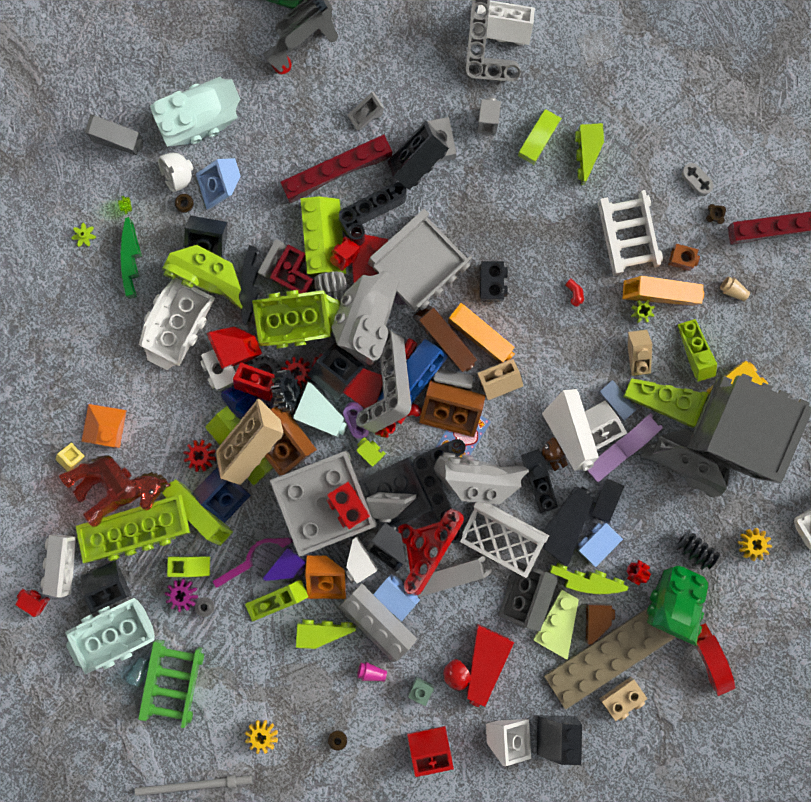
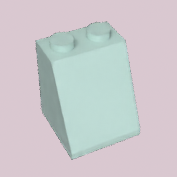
(319, 413)

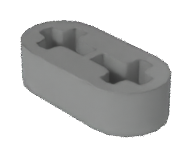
(693, 182)

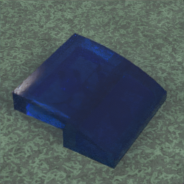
(239, 401)

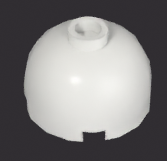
(176, 170)

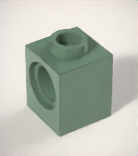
(420, 691)

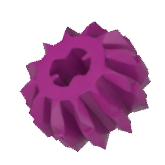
(175, 592)

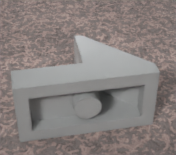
(366, 111)

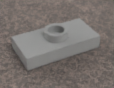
(272, 259)

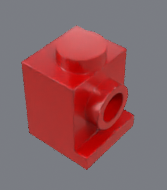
(344, 254)
(31, 602)

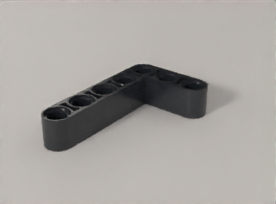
(437, 488)

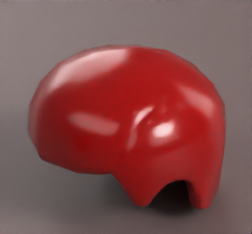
(456, 675)

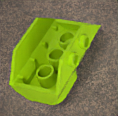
(205, 271)
(294, 318)

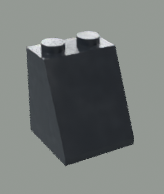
(559, 739)

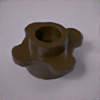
(716, 209)

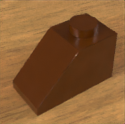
(598, 620)

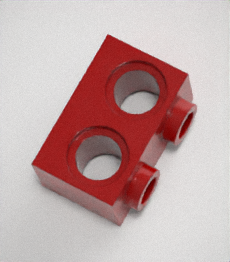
(352, 502)

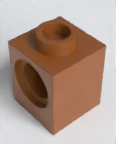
(675, 257)

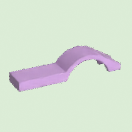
(624, 447)

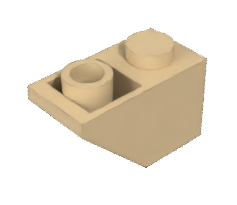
(640, 352)

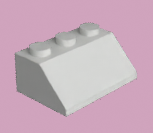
(508, 22)
(59, 565)

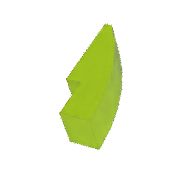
(539, 137)

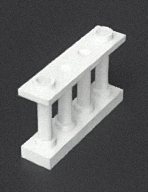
(615, 245)

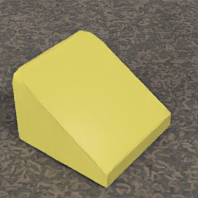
(69, 457)

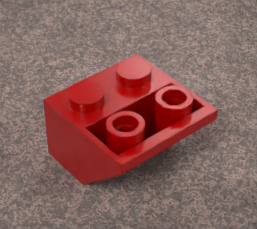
(430, 751)

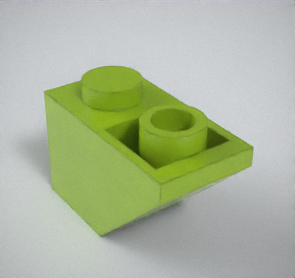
(188, 566)

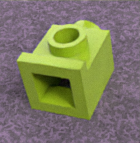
(370, 452)

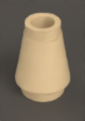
(734, 288)

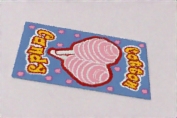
(470, 442)

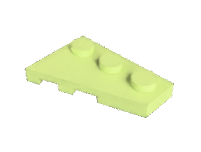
(559, 625)

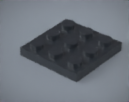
(399, 479)

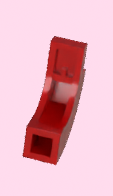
(715, 662)

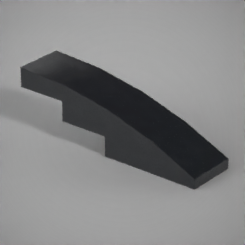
(248, 280)

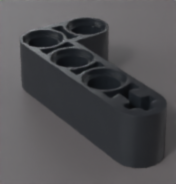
(375, 210)

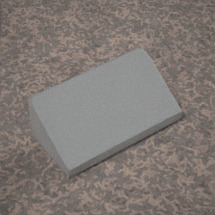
(454, 379)

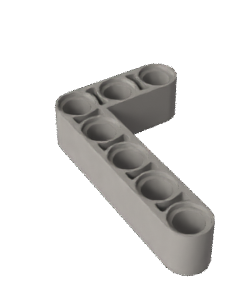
(478, 58)
(395, 387)

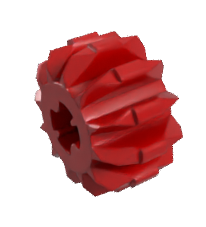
(294, 366)
(199, 448)

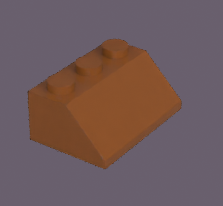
(452, 408)
(291, 448)

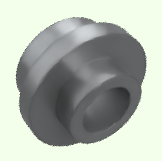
(208, 602)

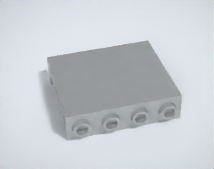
(420, 261)

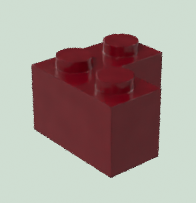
(287, 271)

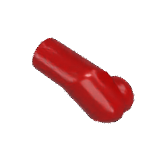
(578, 294)
(415, 411)

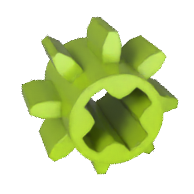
(645, 306)

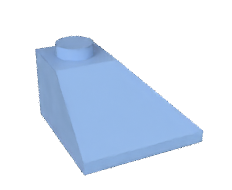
(218, 181)

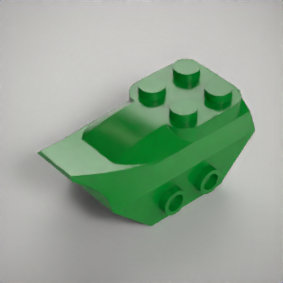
(678, 603)

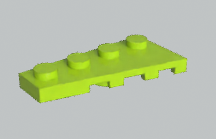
(673, 402)

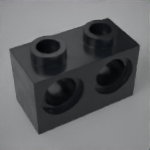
(488, 281)

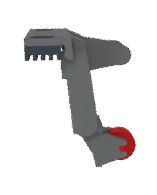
(297, 27)

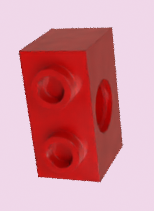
(254, 381)

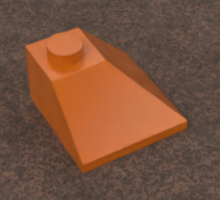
(104, 425)
(324, 578)

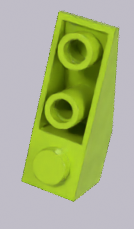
(590, 143)
(697, 350)
(315, 635)

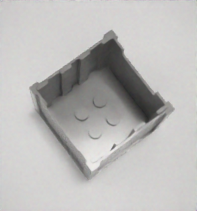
(304, 503)

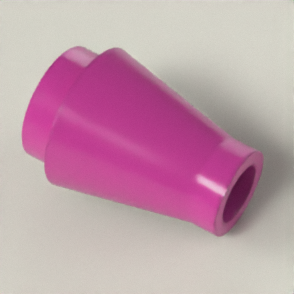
(369, 672)

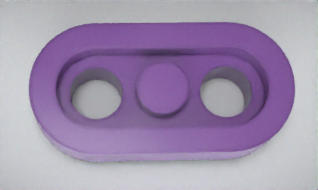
(350, 418)

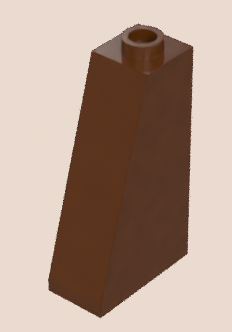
(445, 338)

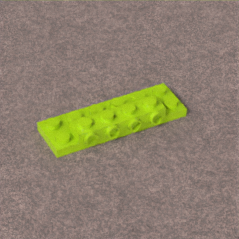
(133, 530)

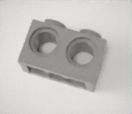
(489, 116)

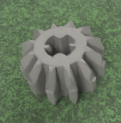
(330, 282)

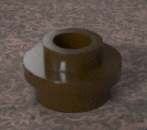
(184, 197)
(337, 734)

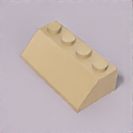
(248, 443)

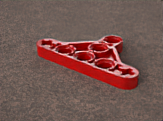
(431, 539)

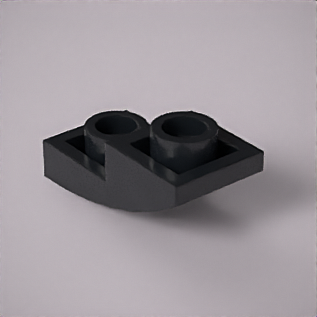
(607, 501)

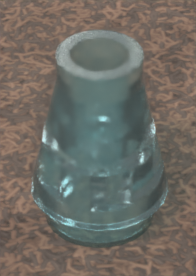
(137, 673)

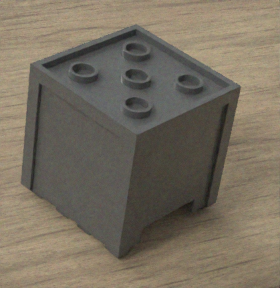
(750, 428)

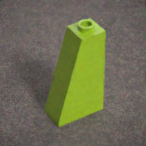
(203, 520)

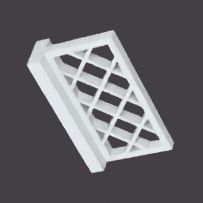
(511, 523)

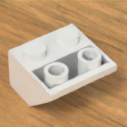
(604, 424)

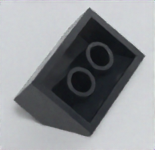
(417, 155)

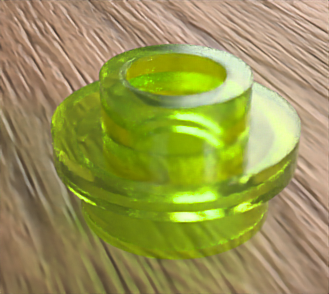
(125, 205)

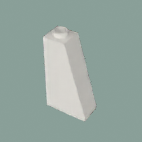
(571, 429)

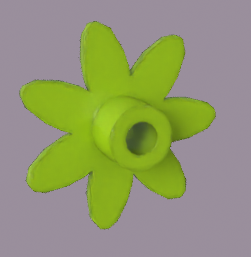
(85, 238)

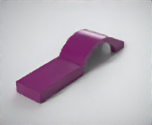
(248, 563)

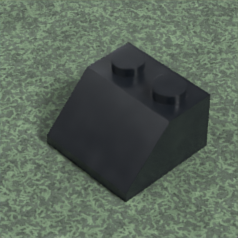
(207, 234)
(336, 370)

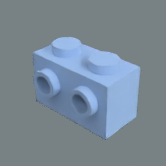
(599, 543)
(395, 598)

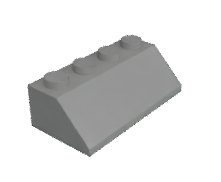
(377, 623)

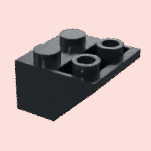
(104, 587)

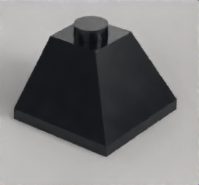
(388, 547)

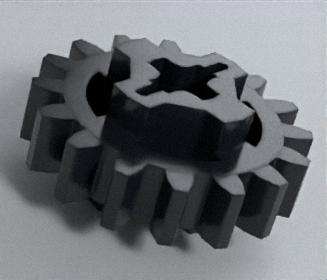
(286, 391)

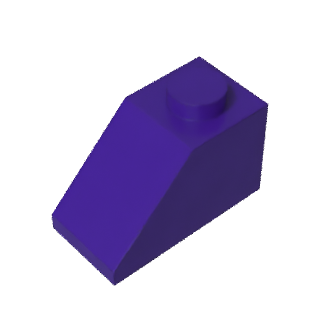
(286, 566)

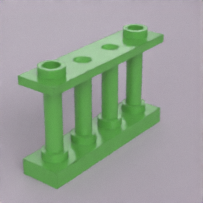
(156, 670)

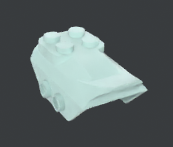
(196, 112)
(109, 636)

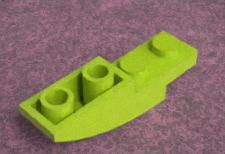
(594, 583)

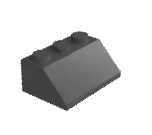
(528, 597)

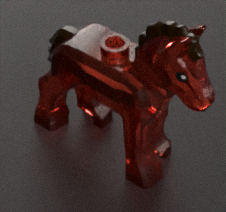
(116, 484)

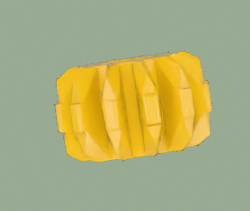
(761, 542)
(264, 730)

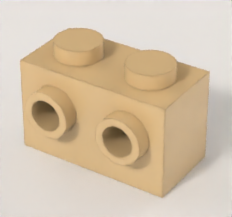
(500, 379)
(623, 699)

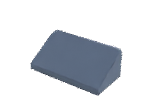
(619, 404)

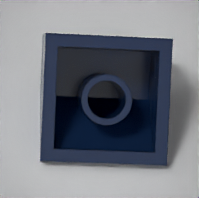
(220, 496)

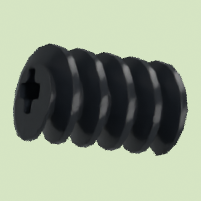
(698, 550)

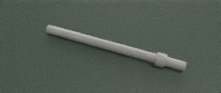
(230, 781)

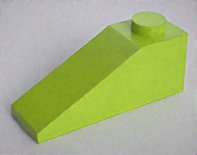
(276, 600)

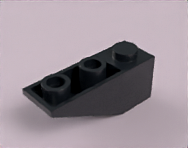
(539, 480)

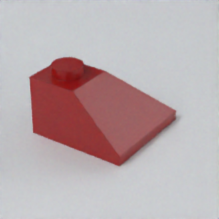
(233, 346)

